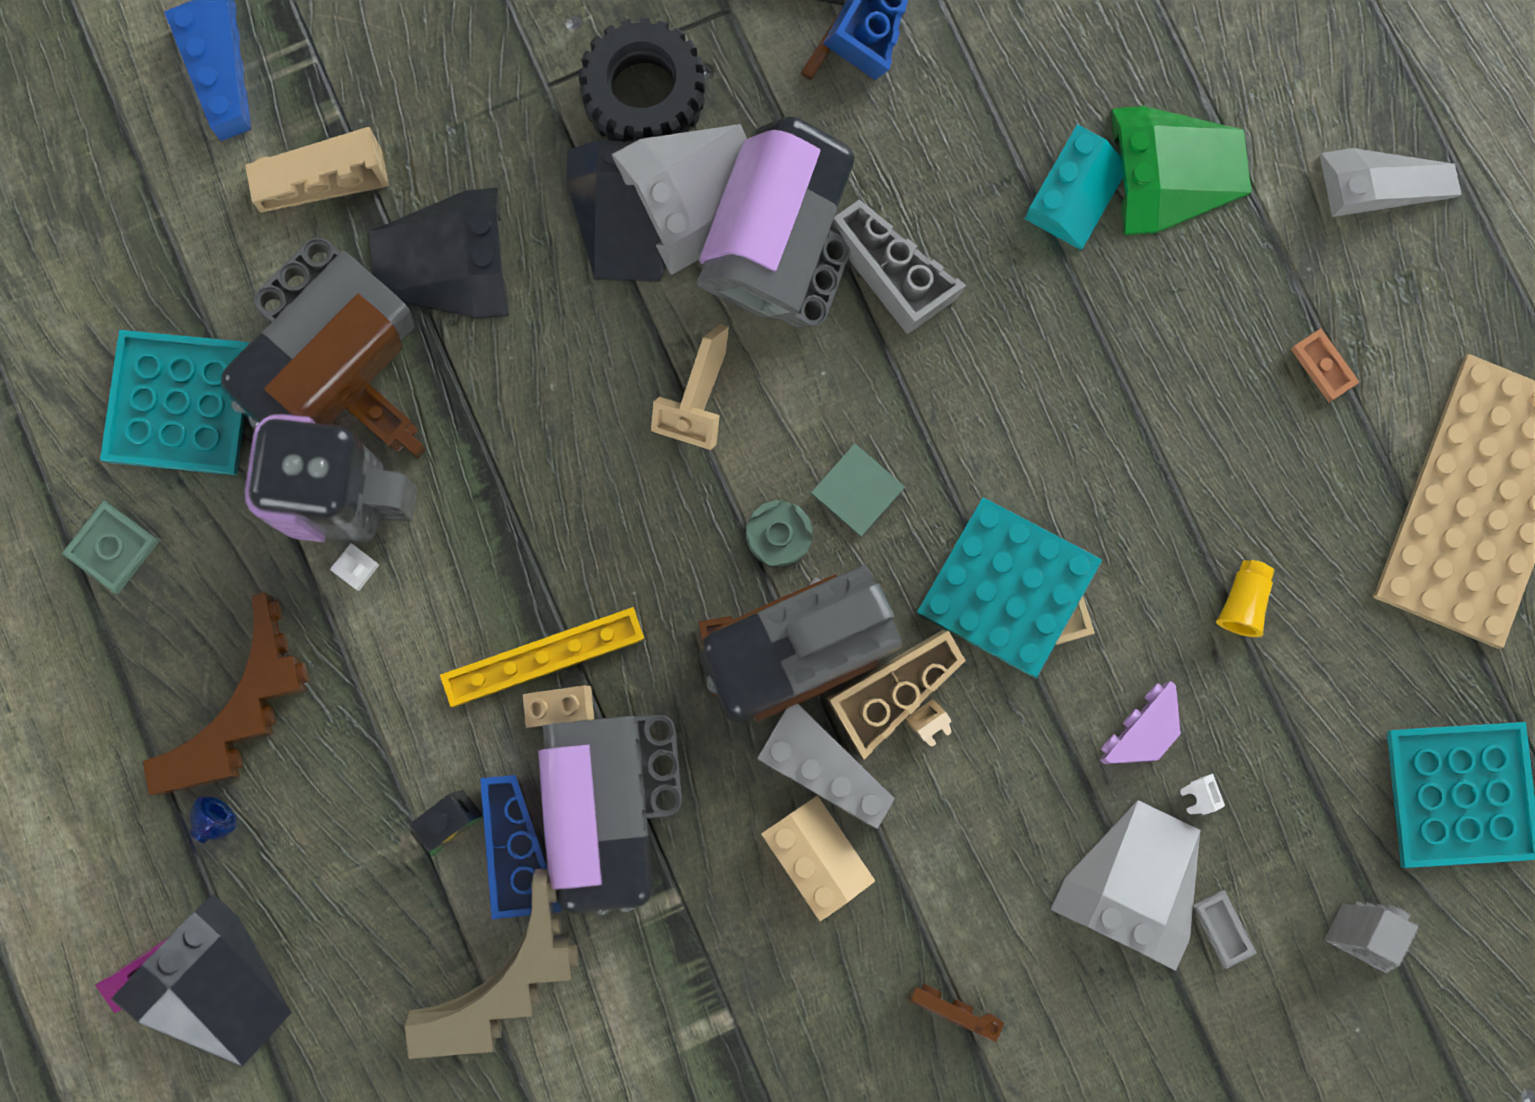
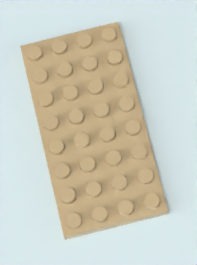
(1472, 511)

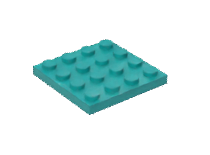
(171, 404)
(1009, 587)
(1463, 794)

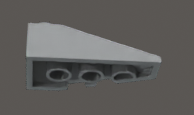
(1377, 180)

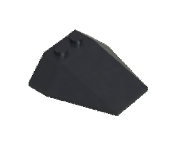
(612, 216)
(446, 256)
(207, 987)

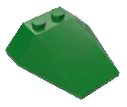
(1176, 167)

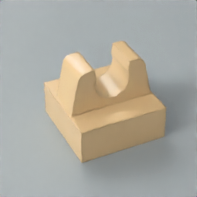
(928, 721)

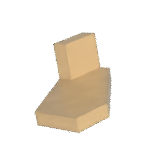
(688, 419)

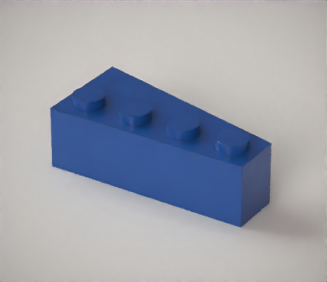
(867, 34)
(211, 52)
(510, 848)

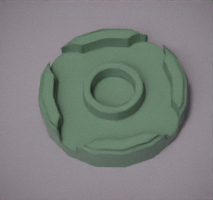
(779, 533)

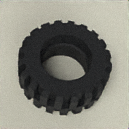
(635, 45)

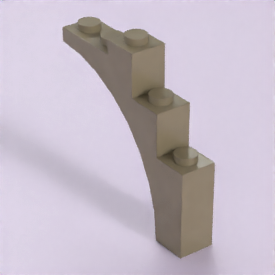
(474, 1020)

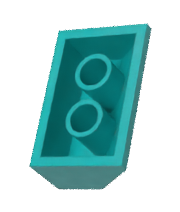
(1077, 188)

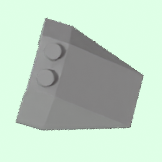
(681, 185)
(1137, 884)

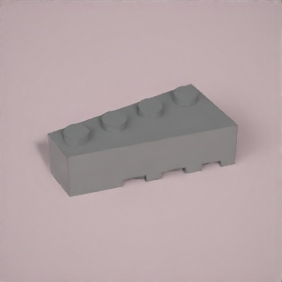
(894, 269)
(818, 763)
(1373, 934)

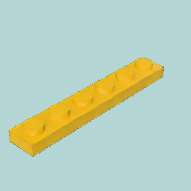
(542, 657)

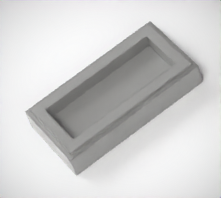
(1224, 929)

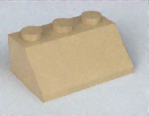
(818, 858)

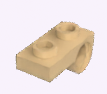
(558, 706)

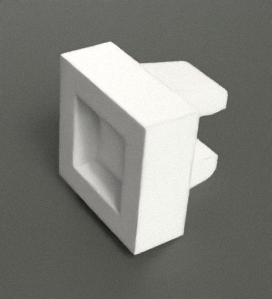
(354, 567)
(1207, 795)

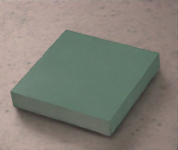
(857, 490)
(110, 547)

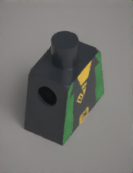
(445, 821)

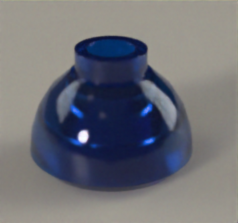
(211, 819)

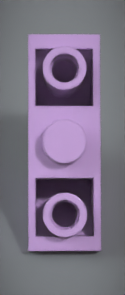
(1147, 731)

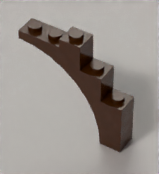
(246, 716)

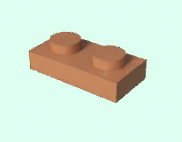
(1325, 365)

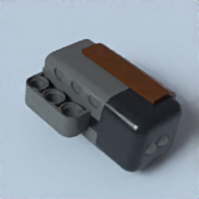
(319, 341)
(799, 646)

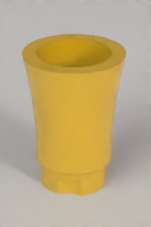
(1248, 600)

